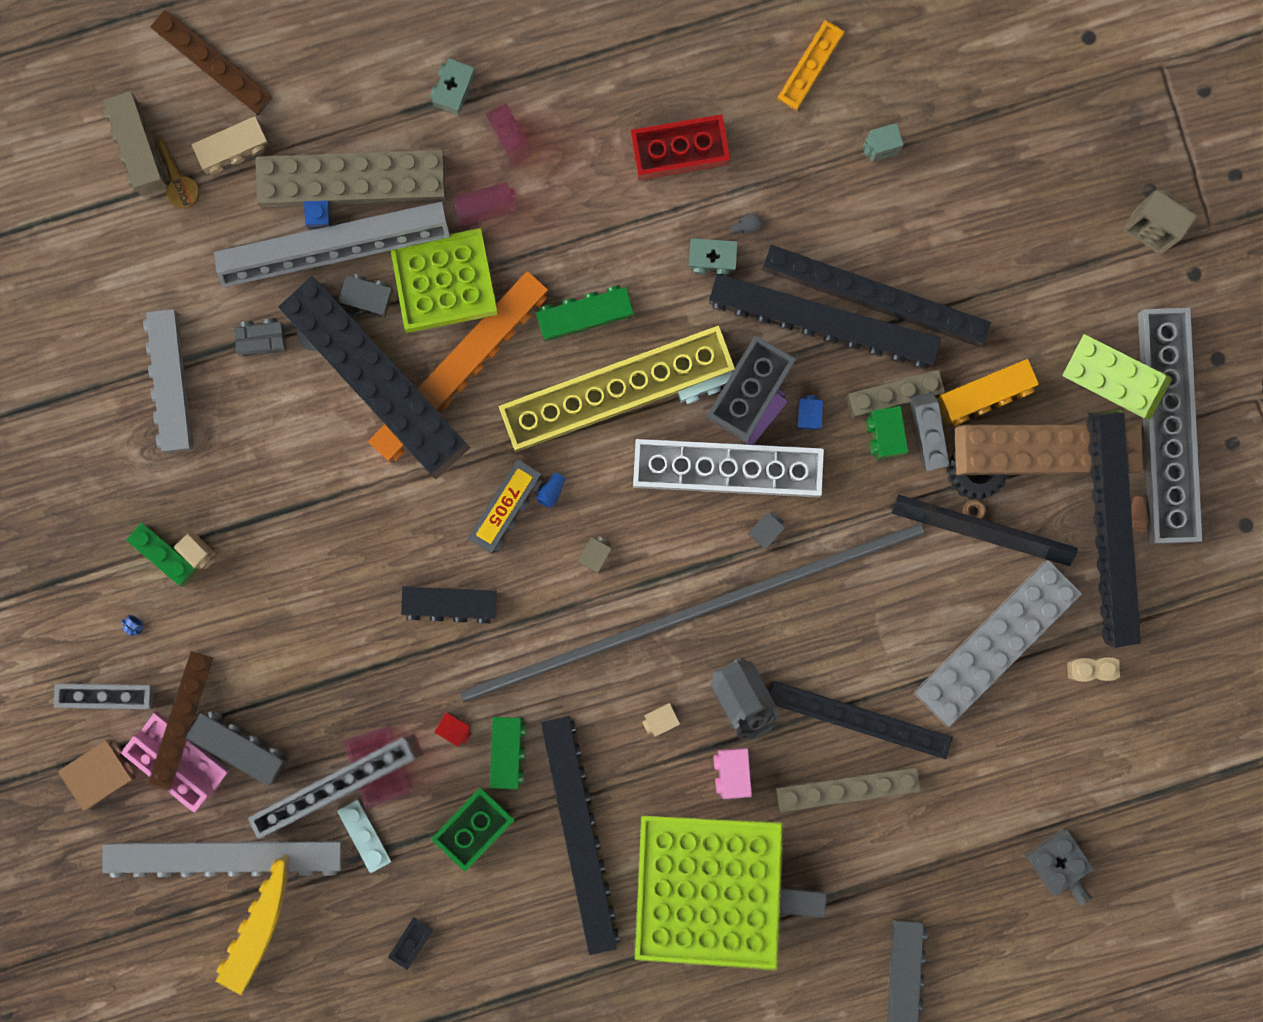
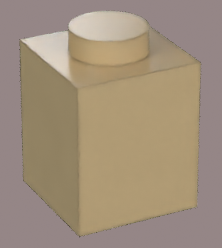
(660, 720)

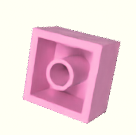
(733, 773)

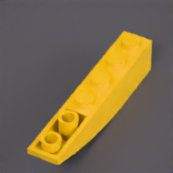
(256, 932)

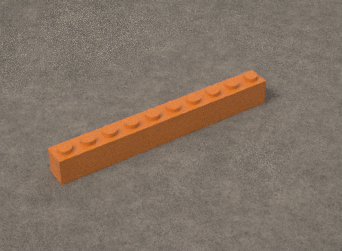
(471, 354)

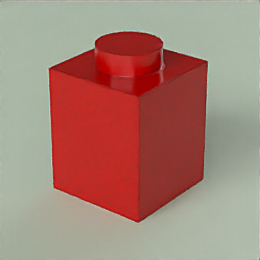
(453, 730)

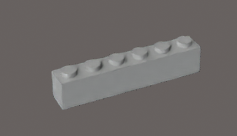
(168, 380)

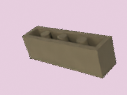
(894, 393)

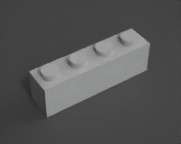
(104, 696)

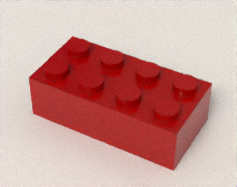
(680, 147)

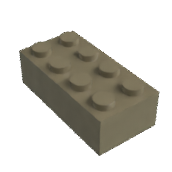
(136, 144)
(1159, 221)

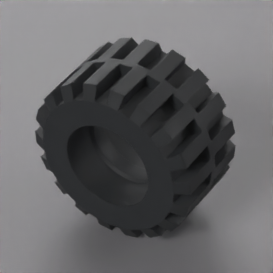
(970, 489)

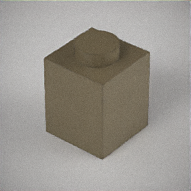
(595, 554)

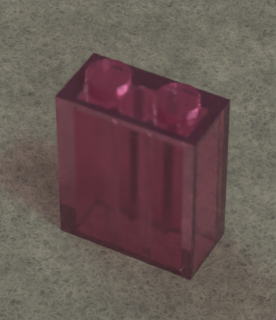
(508, 134)
(485, 204)

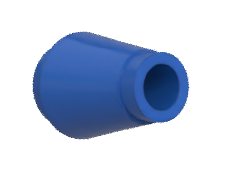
(550, 491)

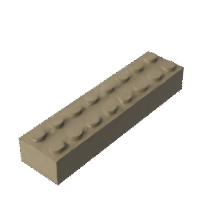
(351, 178)

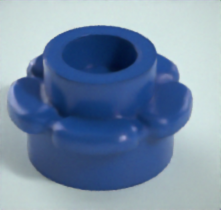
(132, 625)

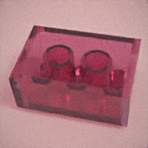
(387, 787)

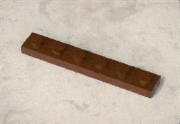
(211, 62)
(180, 721)

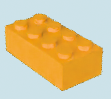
(987, 391)

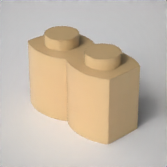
(195, 551)
(1099, 669)

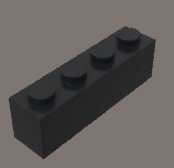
(449, 603)

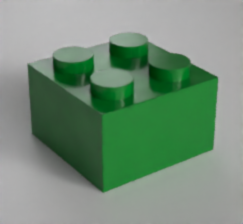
(886, 433)

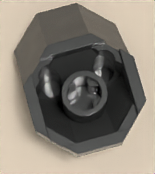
(744, 699)

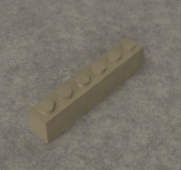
(847, 789)

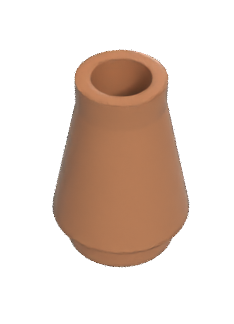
(1139, 514)

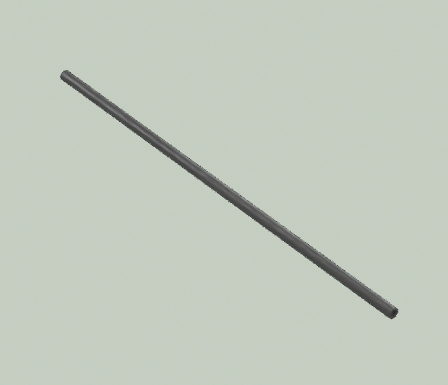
(692, 612)

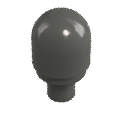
(748, 224)

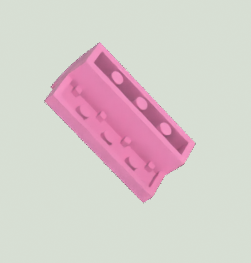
(198, 770)

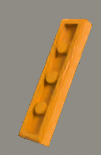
(810, 65)

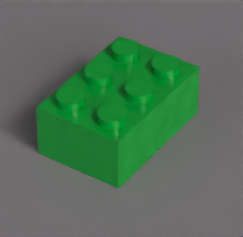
(473, 829)

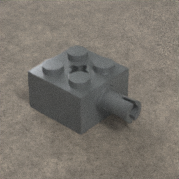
(1069, 874)

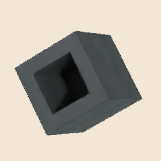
(767, 529)

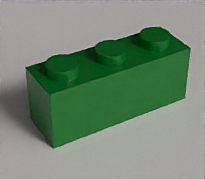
(161, 554)
(507, 752)

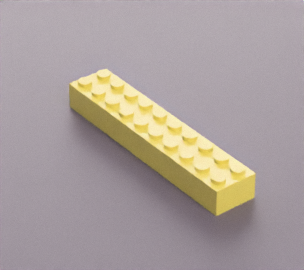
(616, 389)

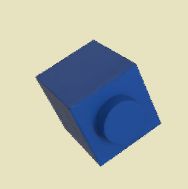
(317, 214)
(809, 413)

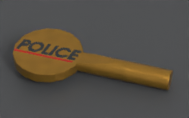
(182, 190)

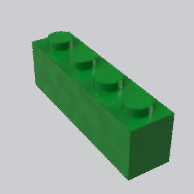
(585, 313)

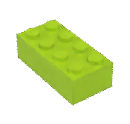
(1117, 377)

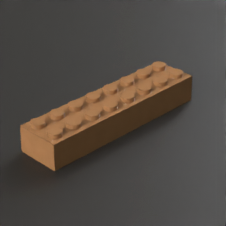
(1033, 449)

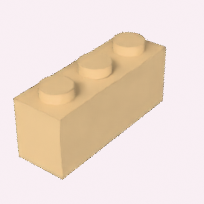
(230, 146)

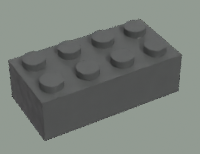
(750, 388)
(238, 748)

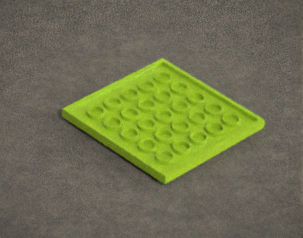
(709, 892)

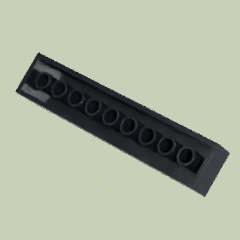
(374, 377)

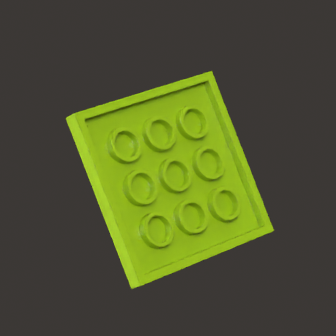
(444, 281)

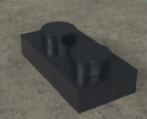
(410, 943)

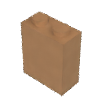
(97, 774)

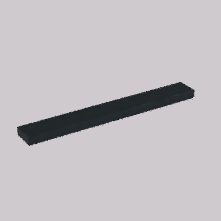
(984, 530)
(860, 720)

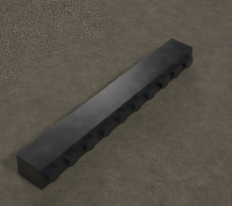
(876, 296)
(824, 321)
(1114, 528)
(579, 836)

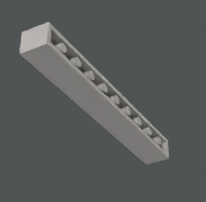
(331, 244)
(218, 857)

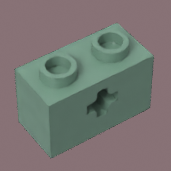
(452, 100)
(883, 143)
(702, 248)

